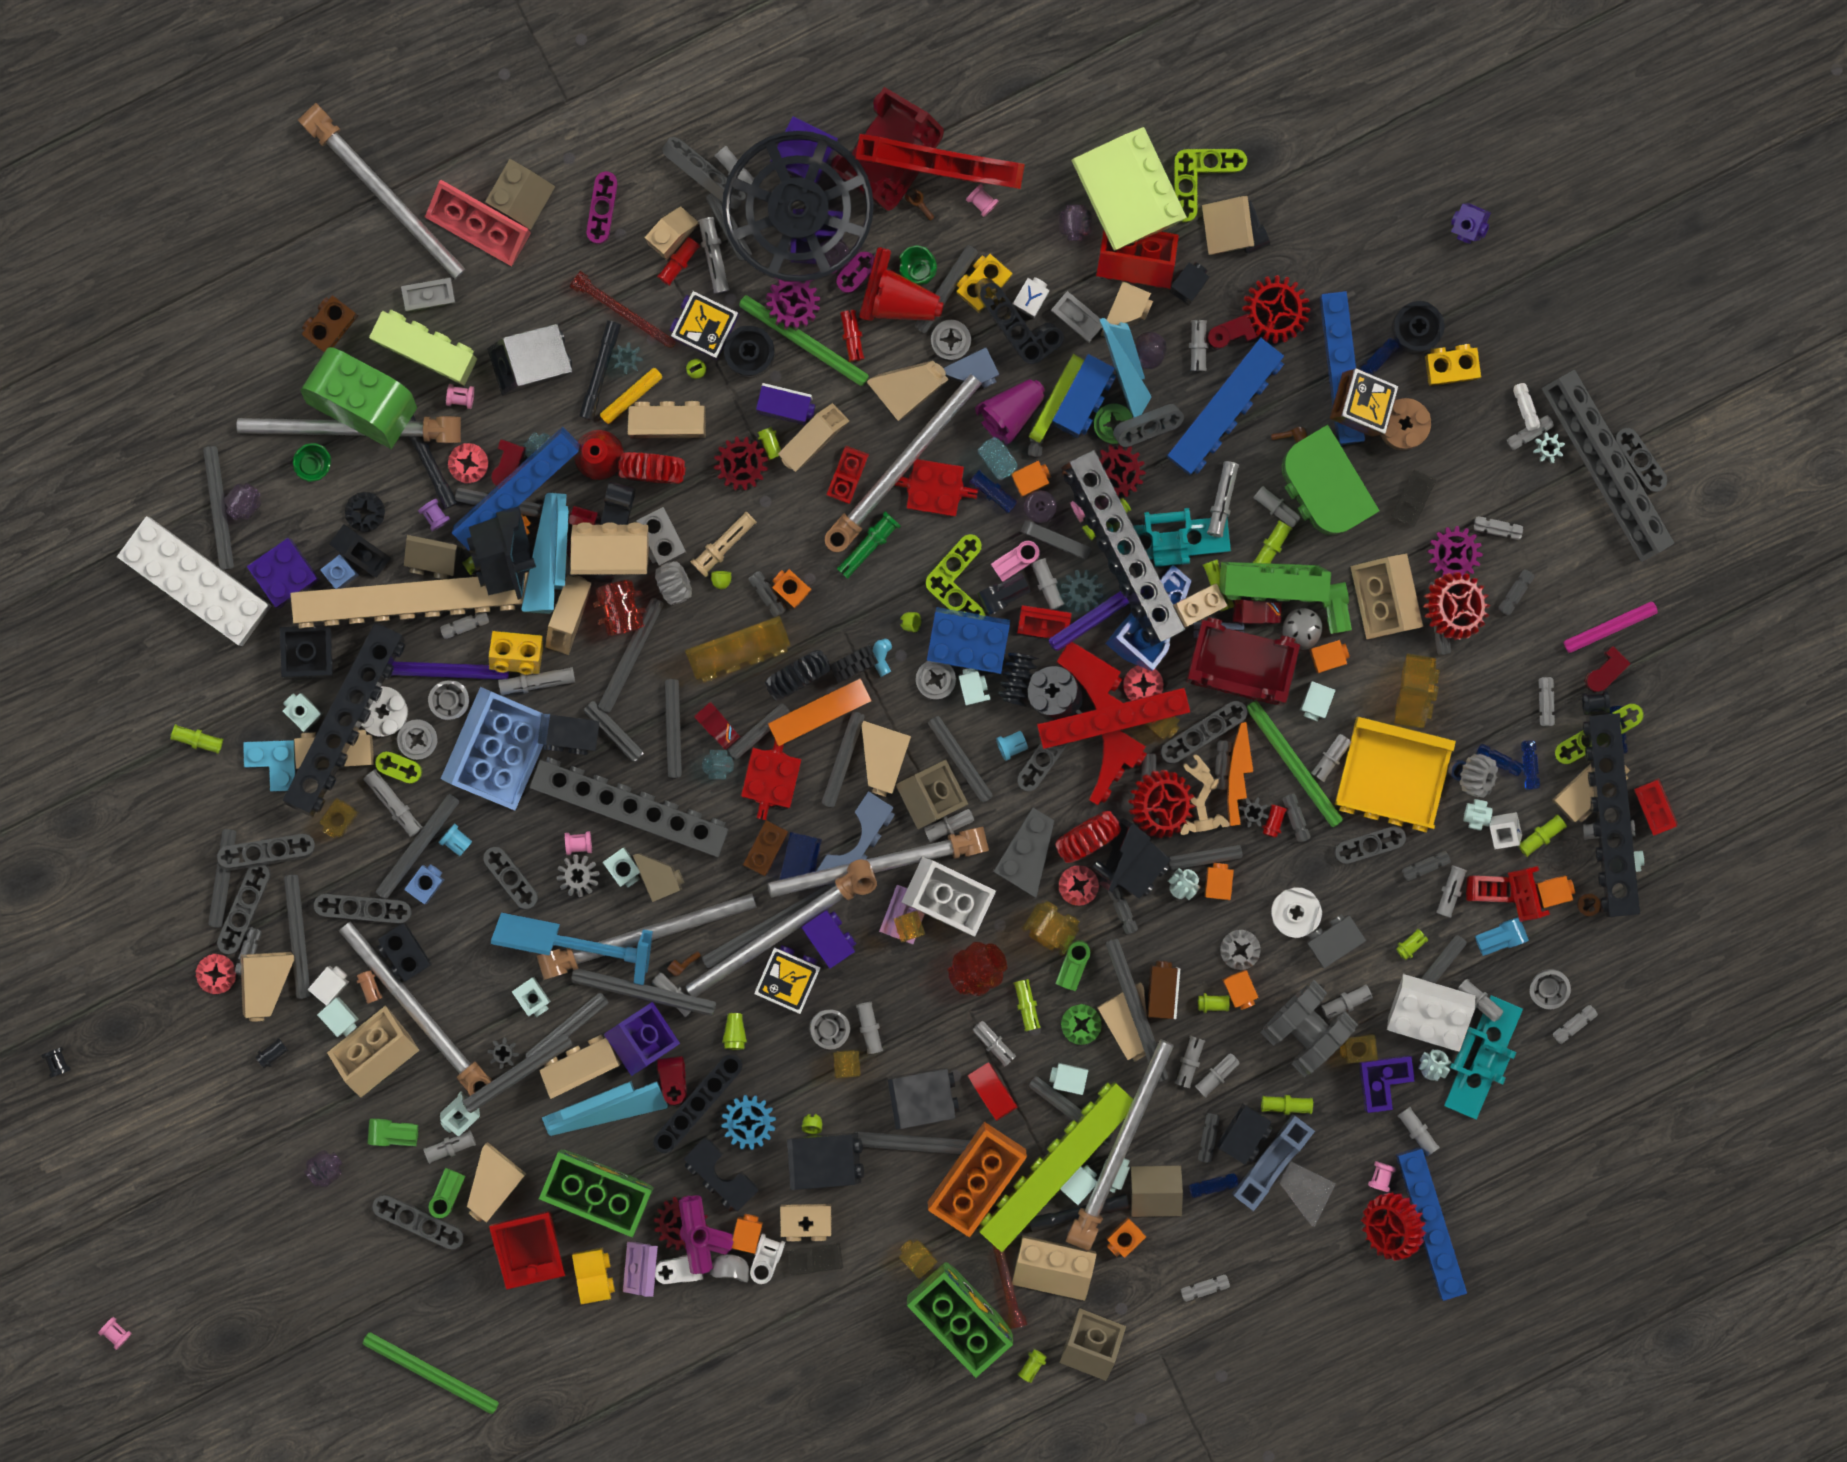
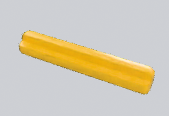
(631, 395)

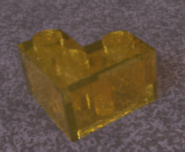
(1417, 691)

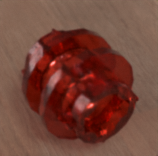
(619, 607)
(977, 969)

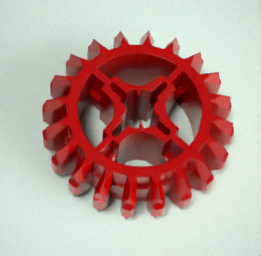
(1287, 313)
(651, 468)
(1468, 602)
(1169, 821)
(1088, 836)
(1388, 1230)

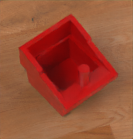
(527, 1250)

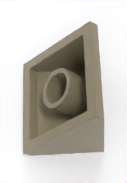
(1156, 1191)

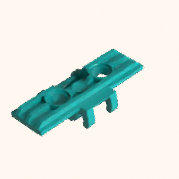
(1173, 547)
(1488, 1063)

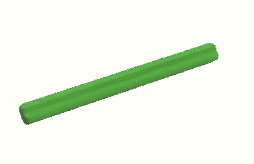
(805, 342)
(1294, 763)
(430, 1373)

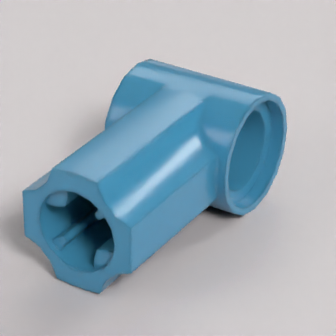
(1506, 935)

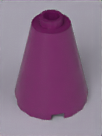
(1010, 409)

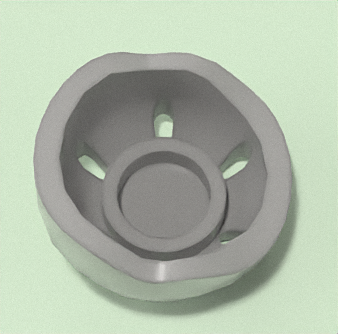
(1303, 626)
(448, 700)
(1549, 987)
(829, 1028)
(730, 1267)

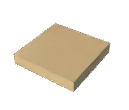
(1228, 225)

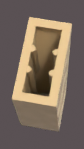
(671, 232)
(908, 387)
(813, 437)
(567, 614)
(883, 756)
(262, 982)
(1121, 1024)
(492, 1183)

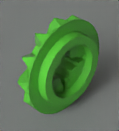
(1103, 417)
(1082, 1012)

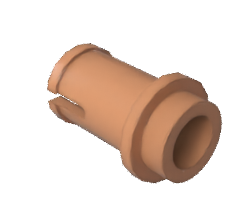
(369, 986)

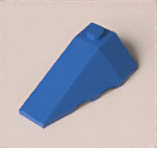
(1128, 637)

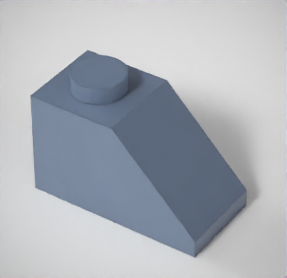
(978, 364)

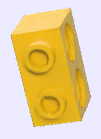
(966, 281)
(1454, 372)
(516, 646)

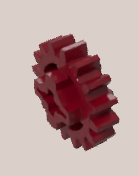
(1129, 467)
(750, 470)
(666, 1227)

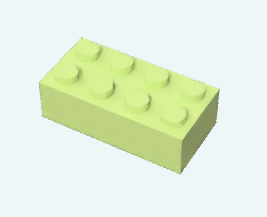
(422, 347)

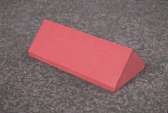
(477, 223)

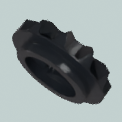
(371, 521)

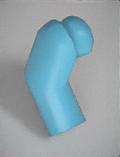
(880, 651)

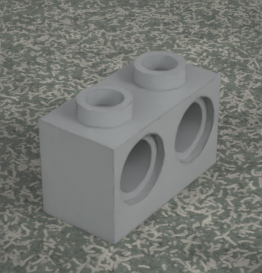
(666, 534)

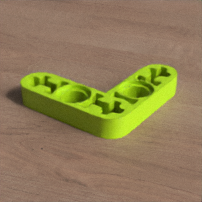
(1198, 166)
(948, 576)

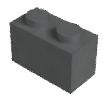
(1335, 941)

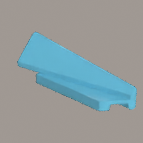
(1127, 365)
(548, 556)
(606, 1107)

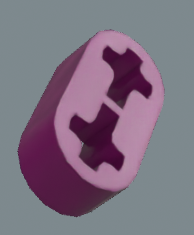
(851, 268)

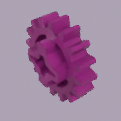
(802, 304)
(1446, 544)

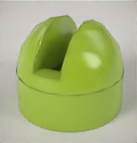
(699, 373)
(721, 579)
(911, 621)
(812, 1125)

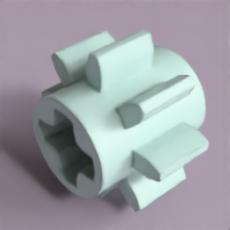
(1552, 441)
(1477, 814)
(1184, 884)
(1434, 1065)

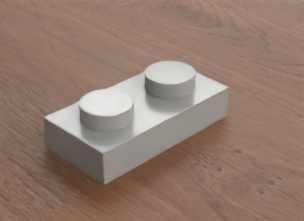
(428, 294)
(1077, 316)

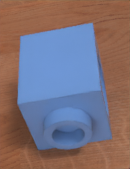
(339, 572)
(414, 886)

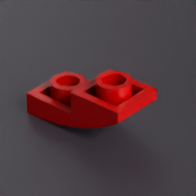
(847, 474)
(992, 1091)

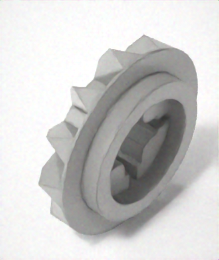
(942, 331)
(932, 691)
(405, 741)
(1228, 948)

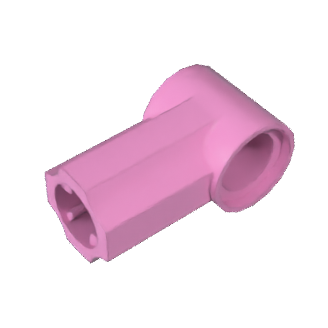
(1014, 562)

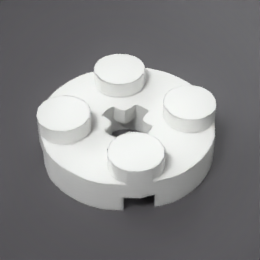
(397, 714)
(1289, 899)

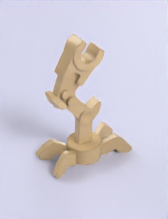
(1204, 823)

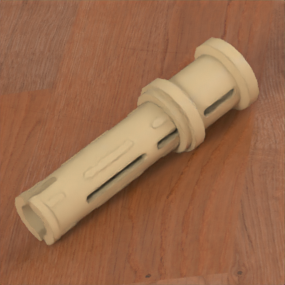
(712, 554)

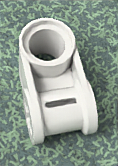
(766, 1257)
(680, 1272)

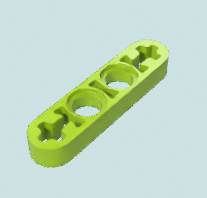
(1056, 398)
(1602, 738)

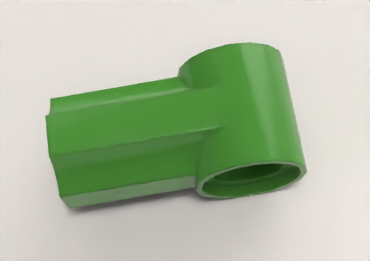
(1337, 609)
(1072, 967)
(385, 1132)
(447, 1190)

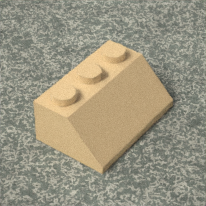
(1129, 306)
(667, 420)
(609, 548)
(1386, 596)
(372, 1051)
(579, 1066)
(1054, 1268)

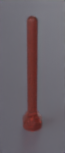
(583, 284)
(1015, 1317)

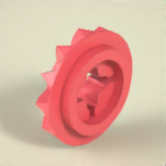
(473, 473)
(1134, 676)
(1067, 881)
(224, 966)

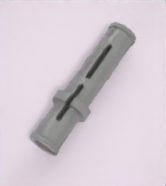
(713, 254)
(1220, 510)
(542, 680)
(392, 802)

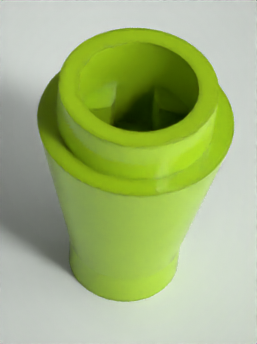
(734, 1034)

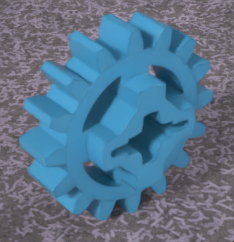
(764, 1119)

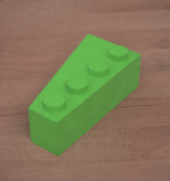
(1275, 581)

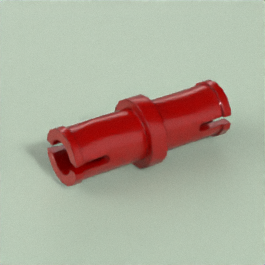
(678, 261)
(852, 335)

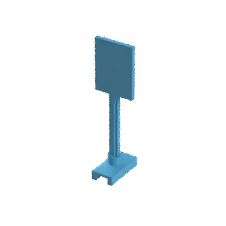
(541, 936)

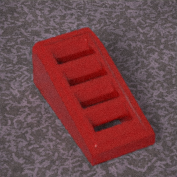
(1473, 884)

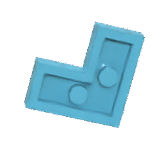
(277, 756)

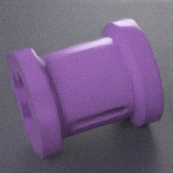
(434, 515)

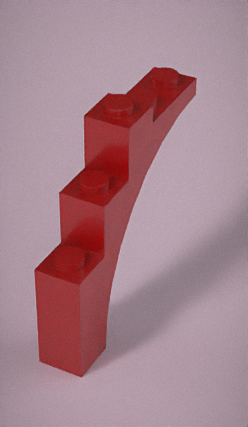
(939, 162)
(1097, 680)

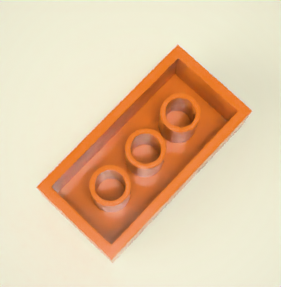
(977, 1179)

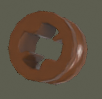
(1596, 905)

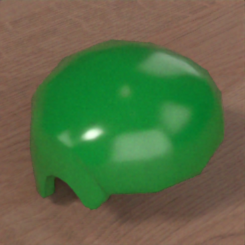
(917, 264)
(311, 462)

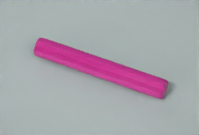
(1610, 627)

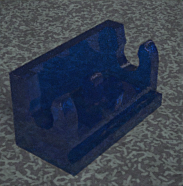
(800, 855)

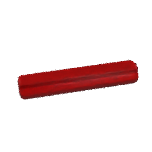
(879, 265)

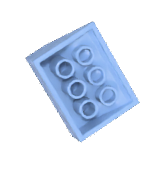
(495, 749)

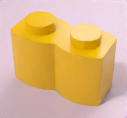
(592, 1275)

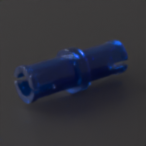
(993, 491)

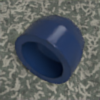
(1452, 766)

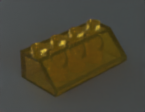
(738, 648)

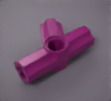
(707, 1239)

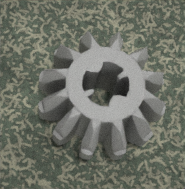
(673, 583)
(1478, 775)
(586, 876)

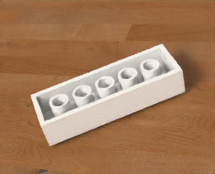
(194, 581)

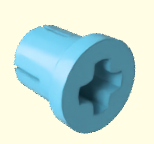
(1011, 745)
(455, 840)

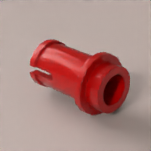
(1274, 821)

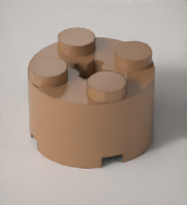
(1417, 418)

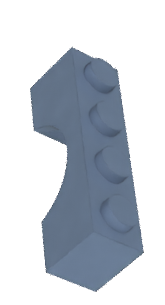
(872, 815)
(1272, 1162)

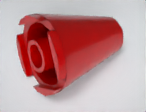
(905, 300)
(606, 462)

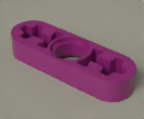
(612, 190)

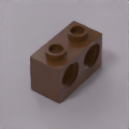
(334, 328)
(765, 848)

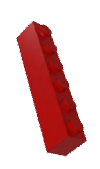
(1113, 718)

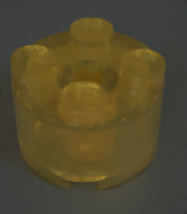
(1051, 927)

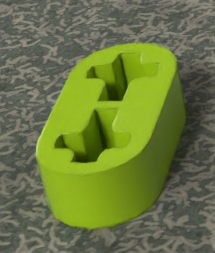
(401, 761)

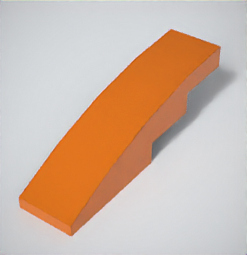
(819, 712)
(1239, 764)

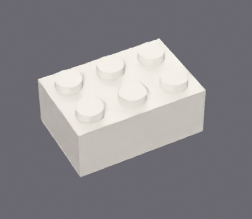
(948, 896)
(1431, 1012)

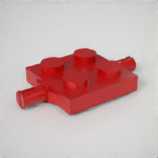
(935, 487)
(770, 778)

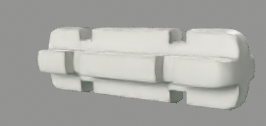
(1526, 407)

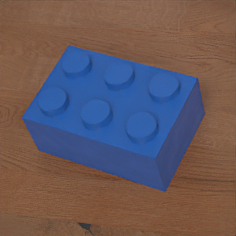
(1084, 396)
(968, 640)

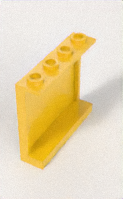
(1394, 774)

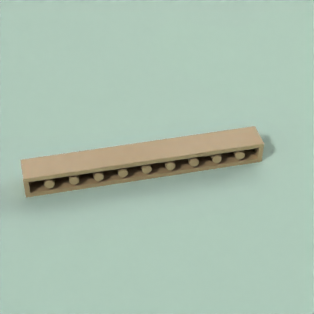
(398, 599)

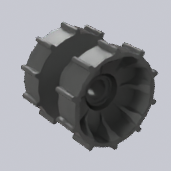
(1316, 1036)

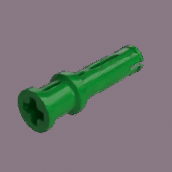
(877, 535)

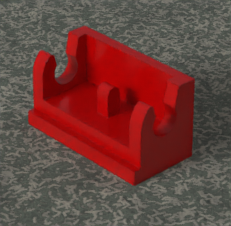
(1042, 621)
(1656, 807)
(1525, 894)

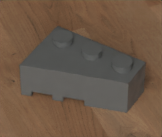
(1027, 853)

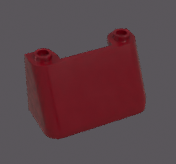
(897, 121)
(1243, 663)

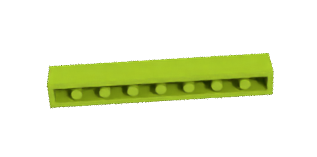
(1057, 1166)

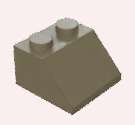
(520, 194)
(431, 556)
(931, 794)
(658, 877)
(1093, 1344)

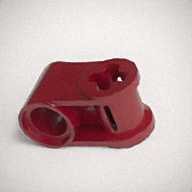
(671, 1074)

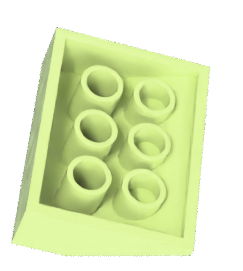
(1129, 189)

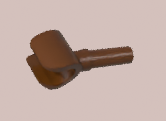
(918, 201)
(1298, 433)
(676, 968)

